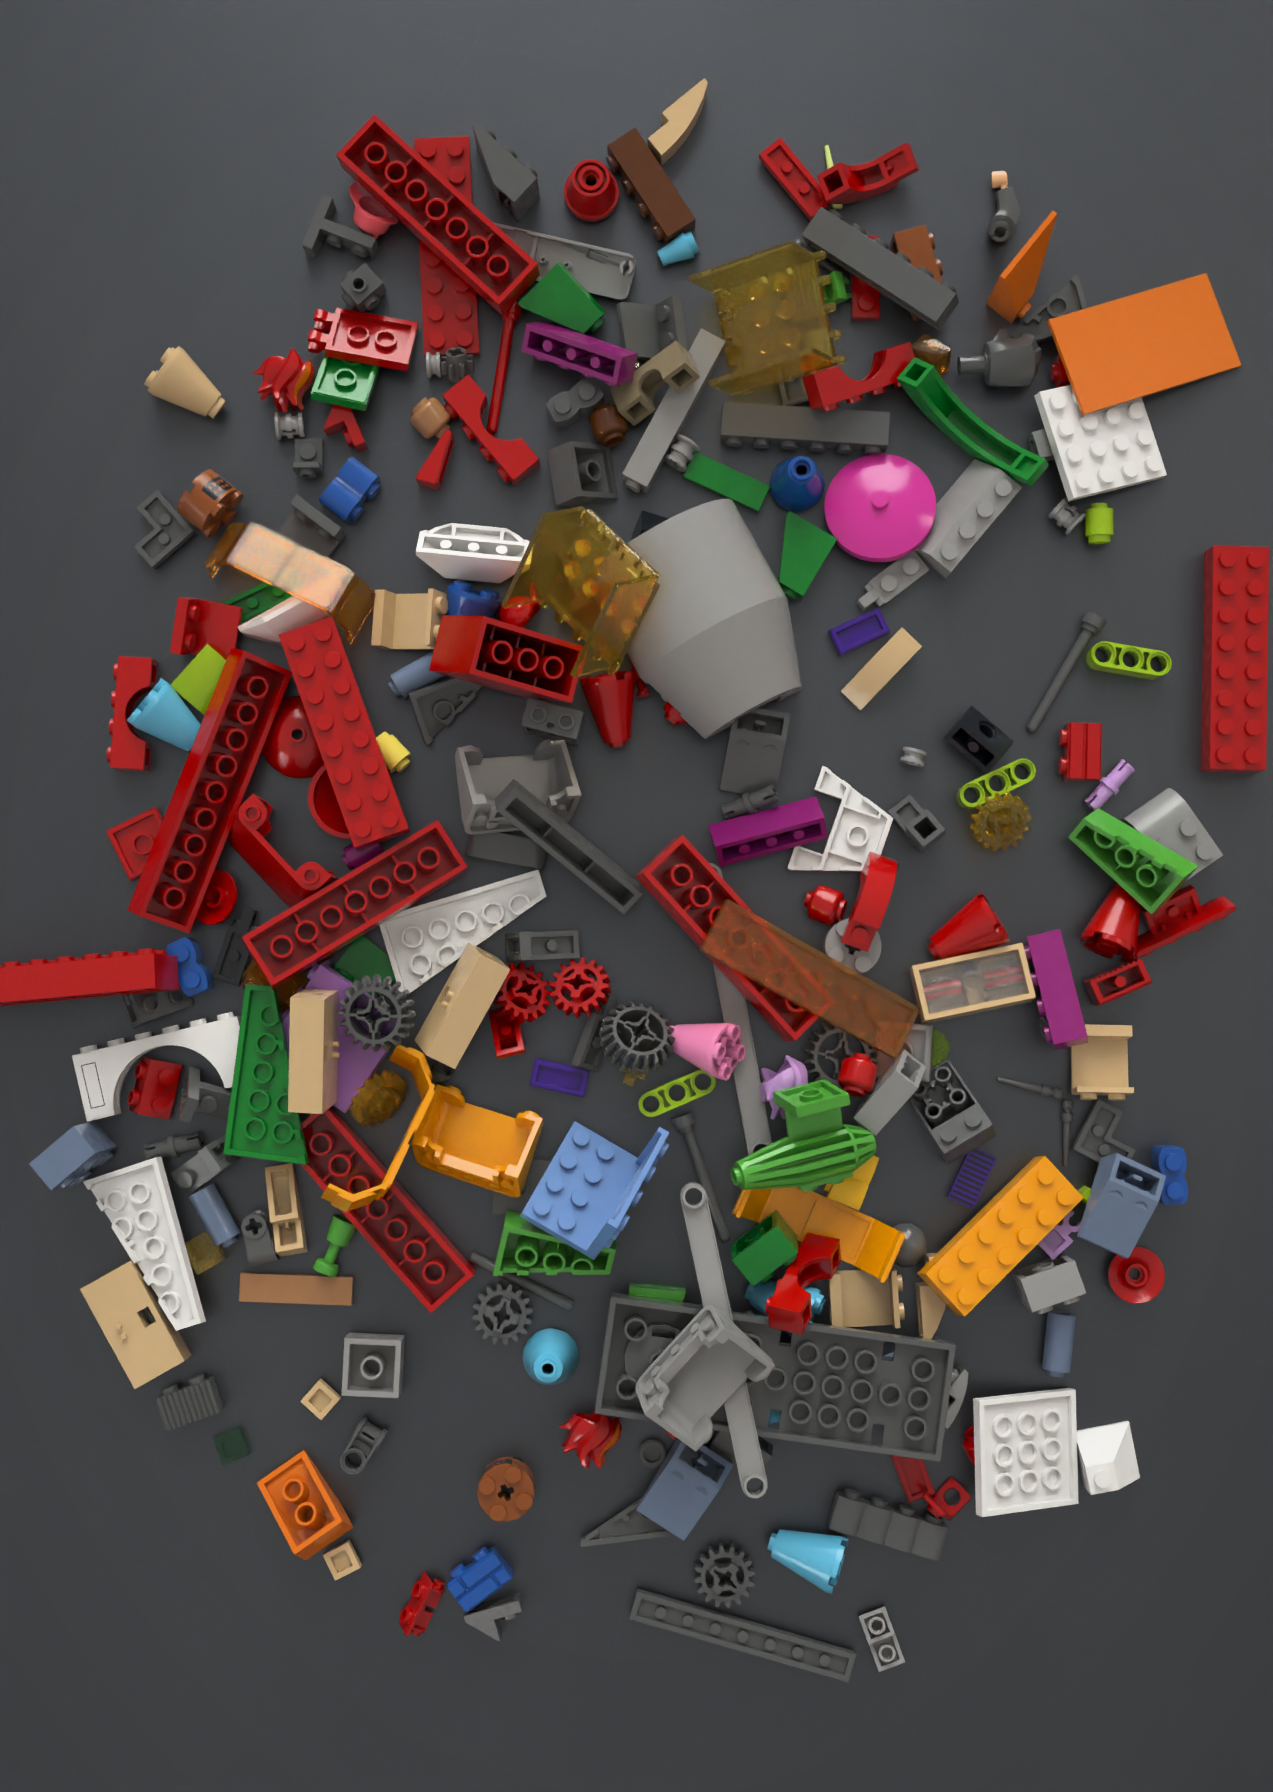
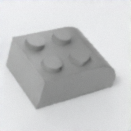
(1175, 826)

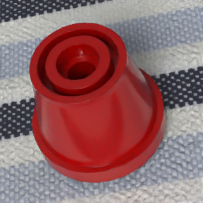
(594, 201)

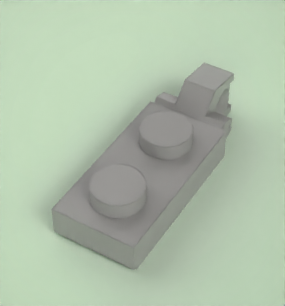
(893, 581)

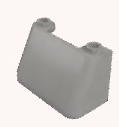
(544, 774)
(699, 1375)

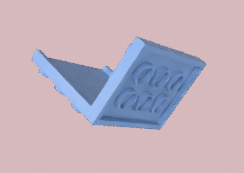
(591, 1188)

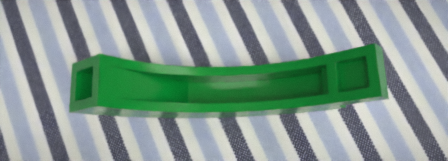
(964, 427)

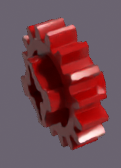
(584, 991)
(523, 994)

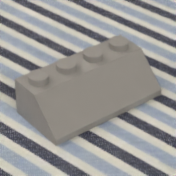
(966, 515)

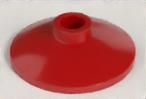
(218, 899)
(1145, 1285)

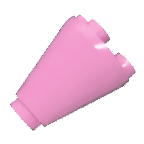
(710, 1047)

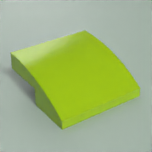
(200, 678)

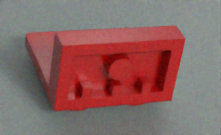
(204, 623)

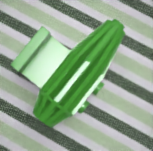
(816, 1146)

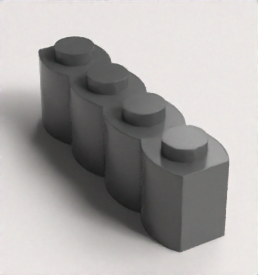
(887, 1525)

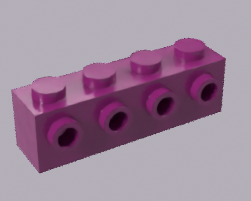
(579, 352)
(768, 831)
(1056, 989)

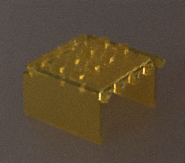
(772, 317)
(589, 582)

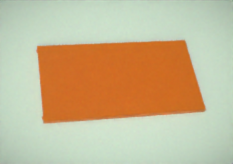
(1143, 343)

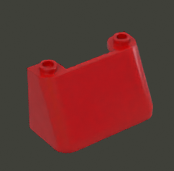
(248, 840)

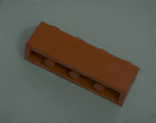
(650, 186)

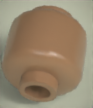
(430, 418)

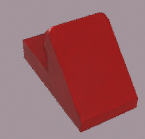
(341, 419)
(506, 1034)

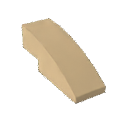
(678, 123)
(881, 669)
(285, 1210)
(929, 1306)

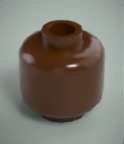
(608, 425)

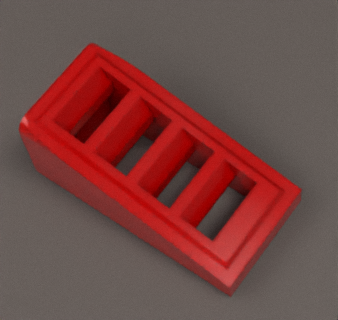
(434, 468)

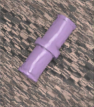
(1109, 785)

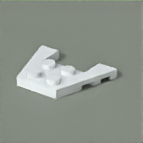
(856, 830)

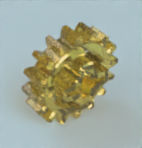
(1001, 822)
(378, 1098)

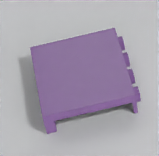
(354, 1063)

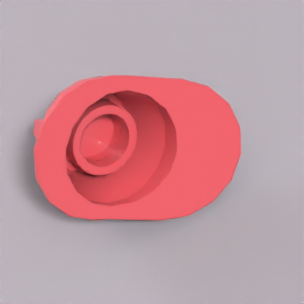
(369, 213)

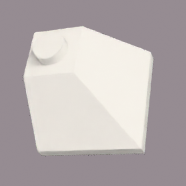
(1107, 1457)

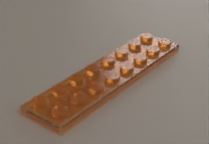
(809, 979)

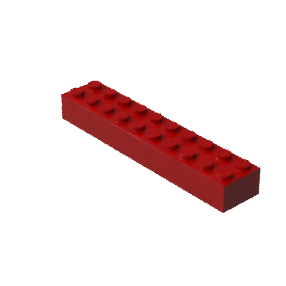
(210, 790)

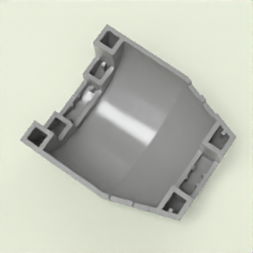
(719, 622)

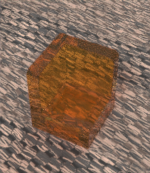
(932, 352)

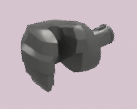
(1005, 360)

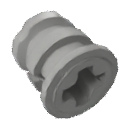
(289, 425)
(681, 453)
(1066, 516)

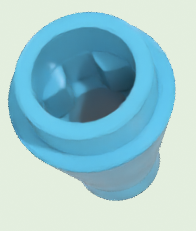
(679, 249)

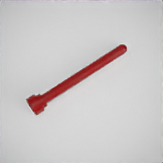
(509, 317)

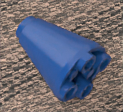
(793, 490)
(470, 602)

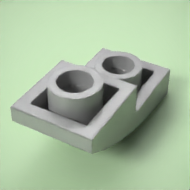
(957, 1392)
(881, 1639)

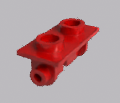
(414, 1616)

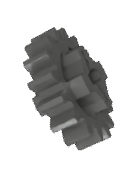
(515, 1317)
(718, 1585)

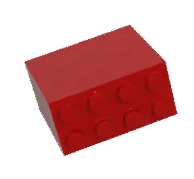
(505, 658)

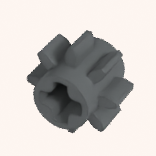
(457, 364)

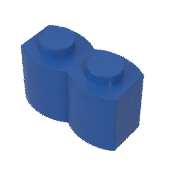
(350, 490)
(192, 974)
(1172, 1162)

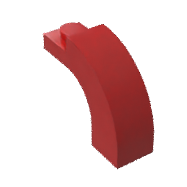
(860, 182)
(872, 901)

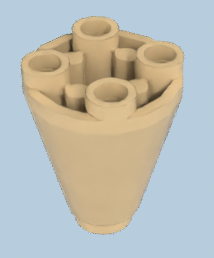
(184, 384)

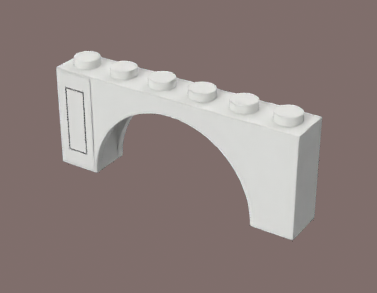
(103, 1070)

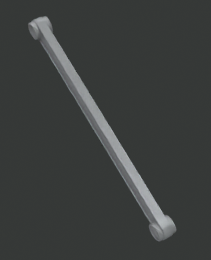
(746, 1072)
(714, 1292)

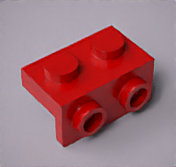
(154, 1087)

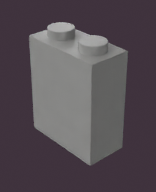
(890, 1092)

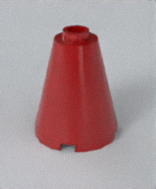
(611, 704)
(1114, 926)
(969, 931)

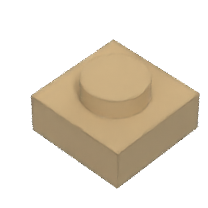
(320, 1399)
(342, 1560)

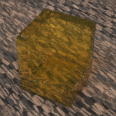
(203, 1253)

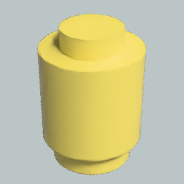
(394, 752)

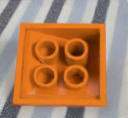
(1018, 281)

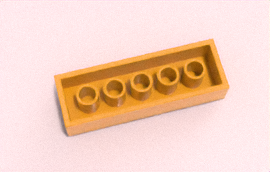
(1000, 1235)

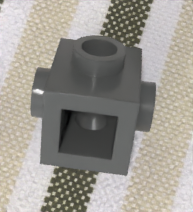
(362, 288)

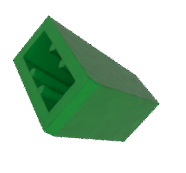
(564, 301)
(802, 555)

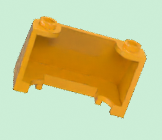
(476, 1143)

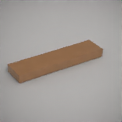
(296, 1288)

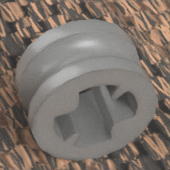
(433, 364)
(913, 756)

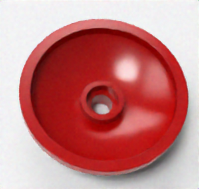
(285, 754)
(325, 806)

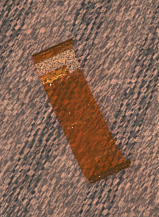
(295, 571)

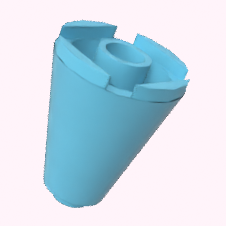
(554, 1348)
(810, 1555)

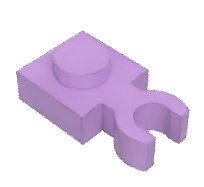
(1057, 1239)

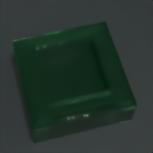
(231, 1445)

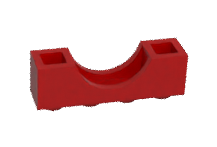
(833, 385)
(512, 457)
(133, 679)
(791, 1305)

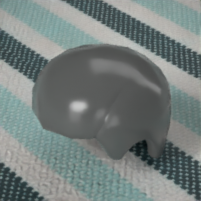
(913, 1246)

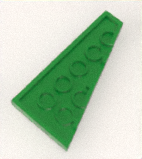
(259, 1095)

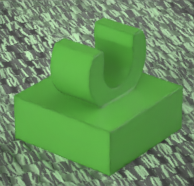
(835, 291)

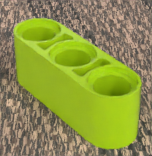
(1141, 657)
(1004, 774)
(662, 1093)

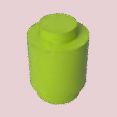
(1099, 524)

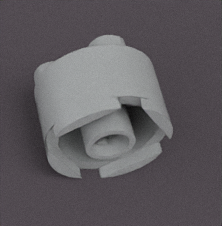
(858, 960)

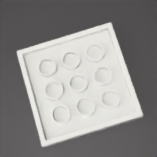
(1101, 448)
(1025, 1451)

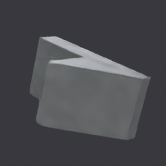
(486, 1615)

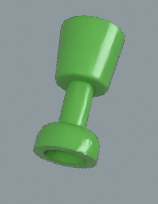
(339, 1235)

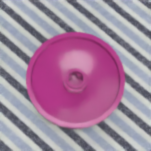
(880, 507)

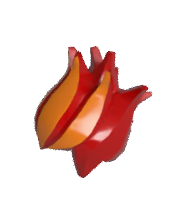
(286, 380)
(591, 1437)

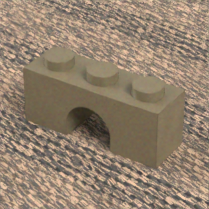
(670, 366)

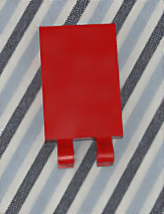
(364, 338)

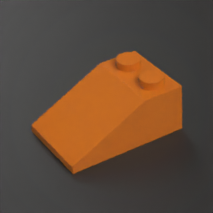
(304, 1506)

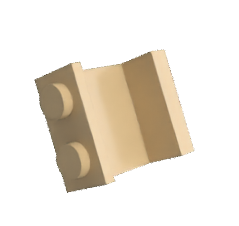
(407, 619)
(1102, 1063)
(863, 1300)

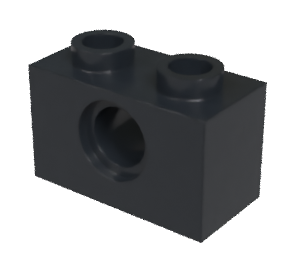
(979, 739)

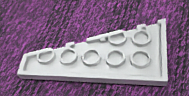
(436, 933)
(149, 1229)

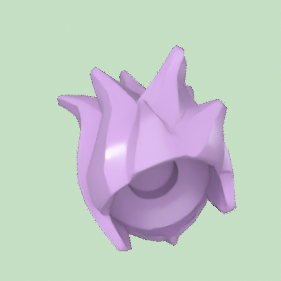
(790, 1074)

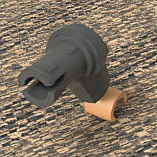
(1008, 213)

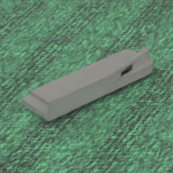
(608, 279)

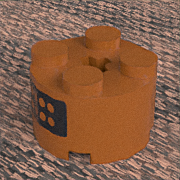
(210, 502)
(499, 1503)

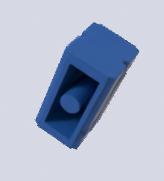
(479, 1578)

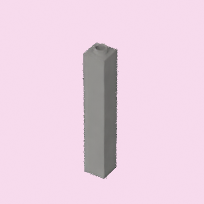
(671, 416)

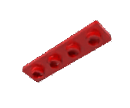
(1179, 917)

